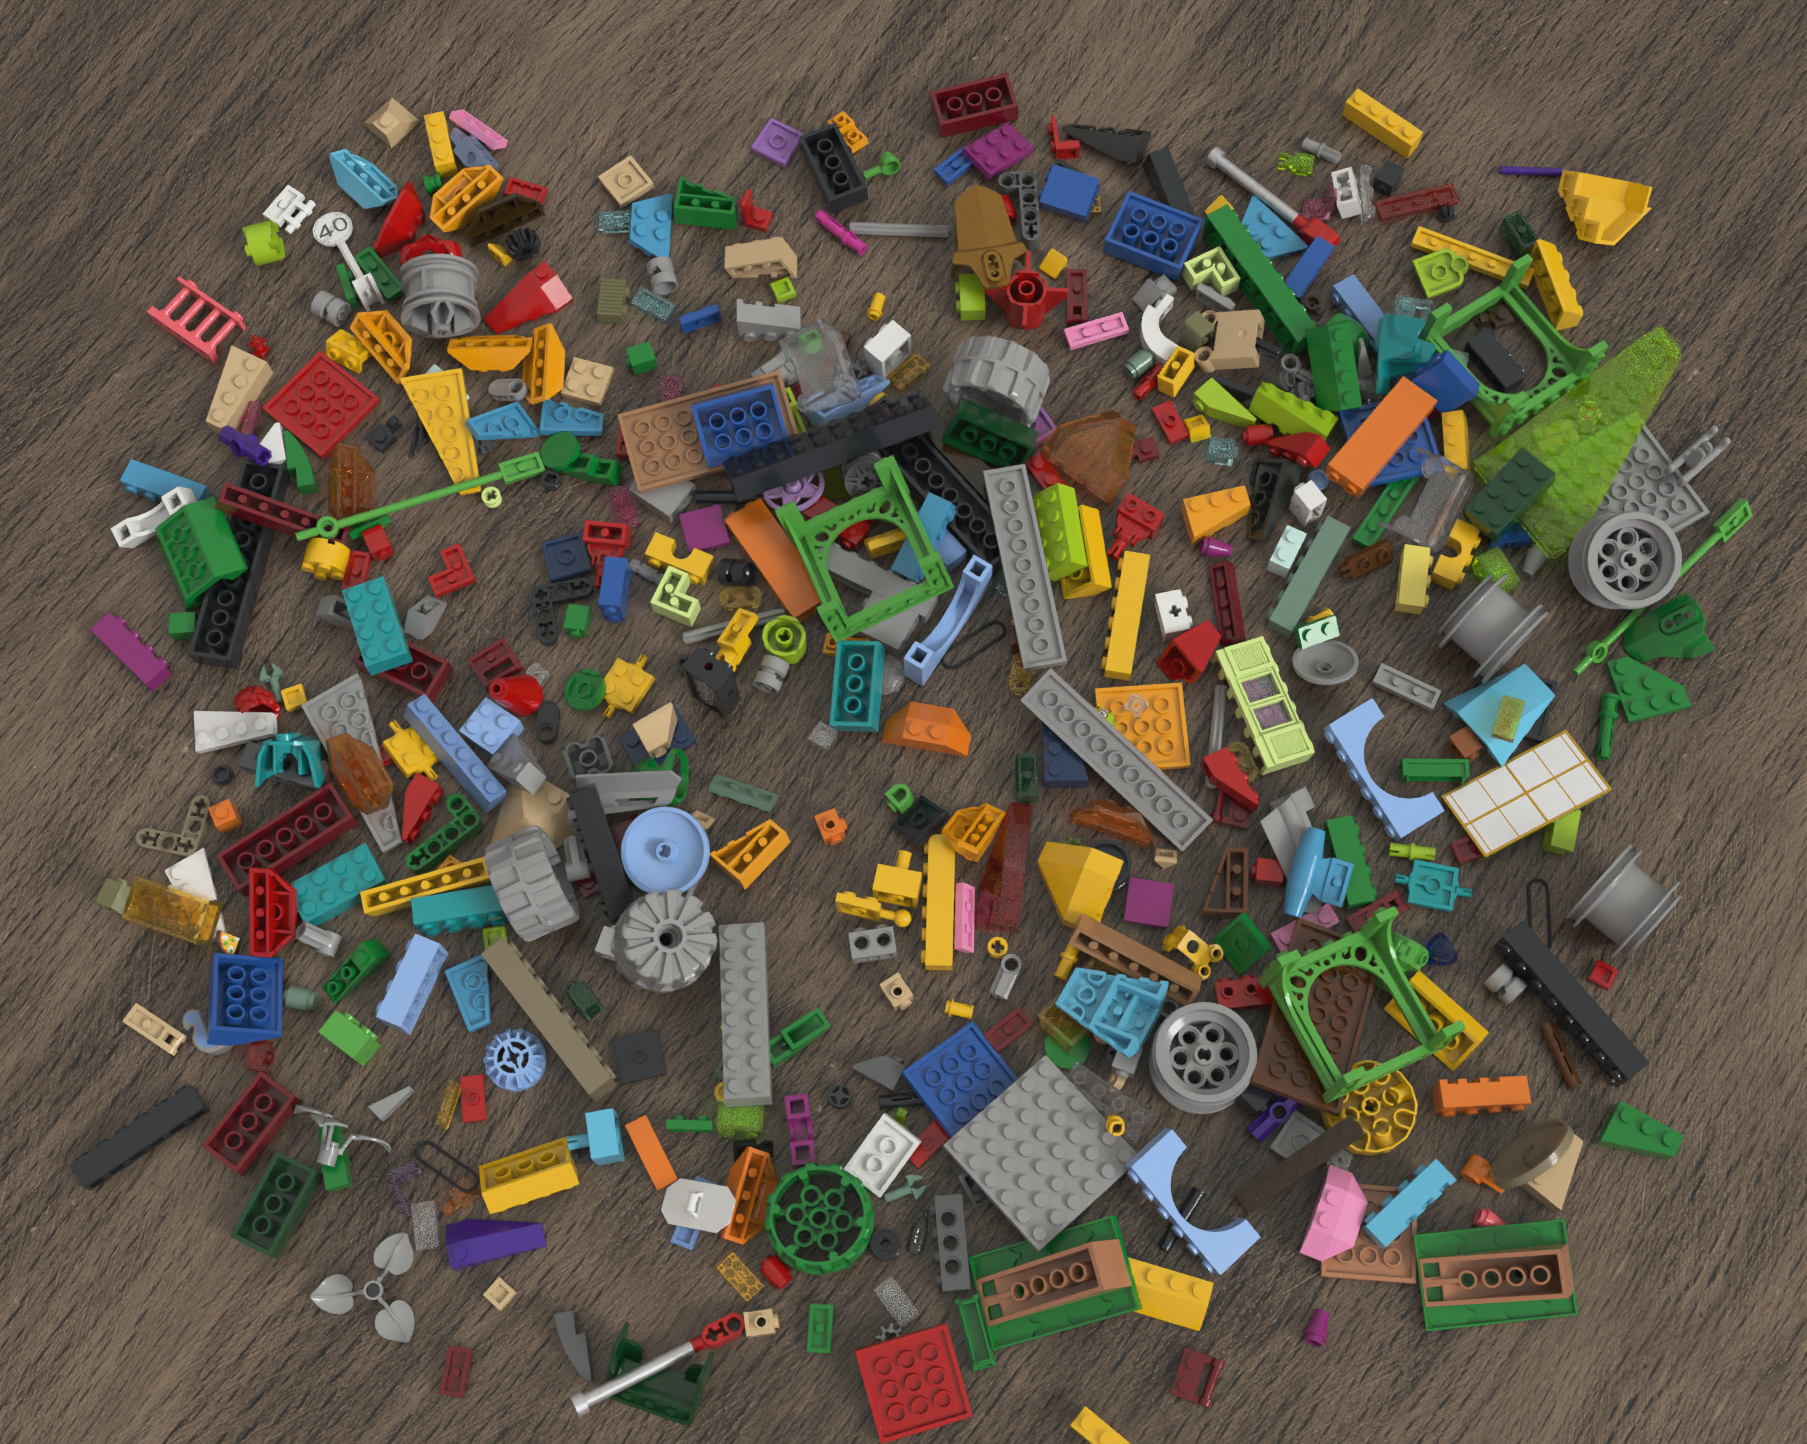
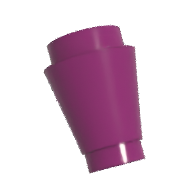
(1214, 548)
(1317, 1328)

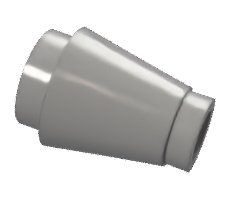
(1533, 561)

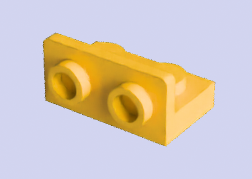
(347, 350)
(885, 543)

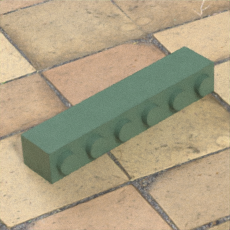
(1307, 577)

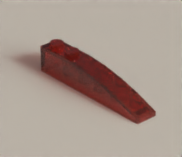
(1003, 878)

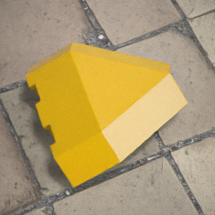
(1602, 205)
(1078, 880)

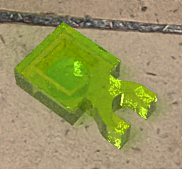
(1299, 163)

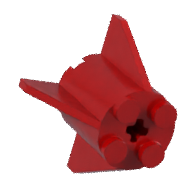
(1026, 298)

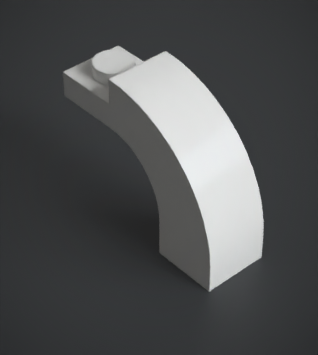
(1150, 333)

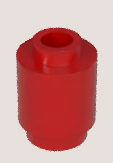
(1256, 434)
(775, 1271)

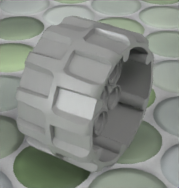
(998, 377)
(531, 883)

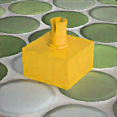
(897, 883)

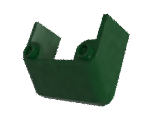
(664, 1394)

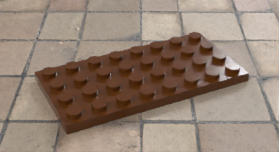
(1338, 1012)

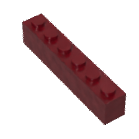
(270, 512)

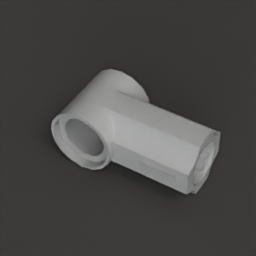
(576, 859)
(323, 941)
(1005, 979)

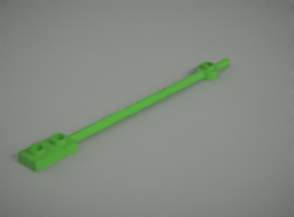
(510, 472)
(1723, 528)

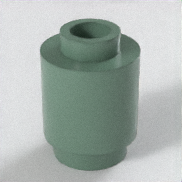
(1138, 364)
(300, 998)

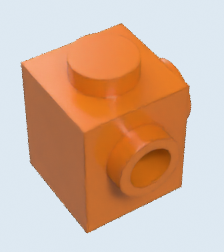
(831, 827)

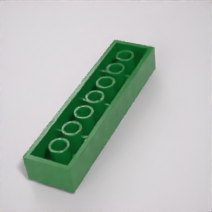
(1260, 280)

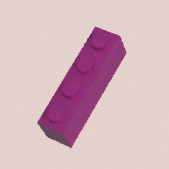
(131, 651)

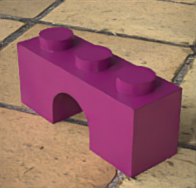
(800, 1130)

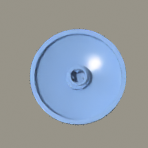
(665, 850)

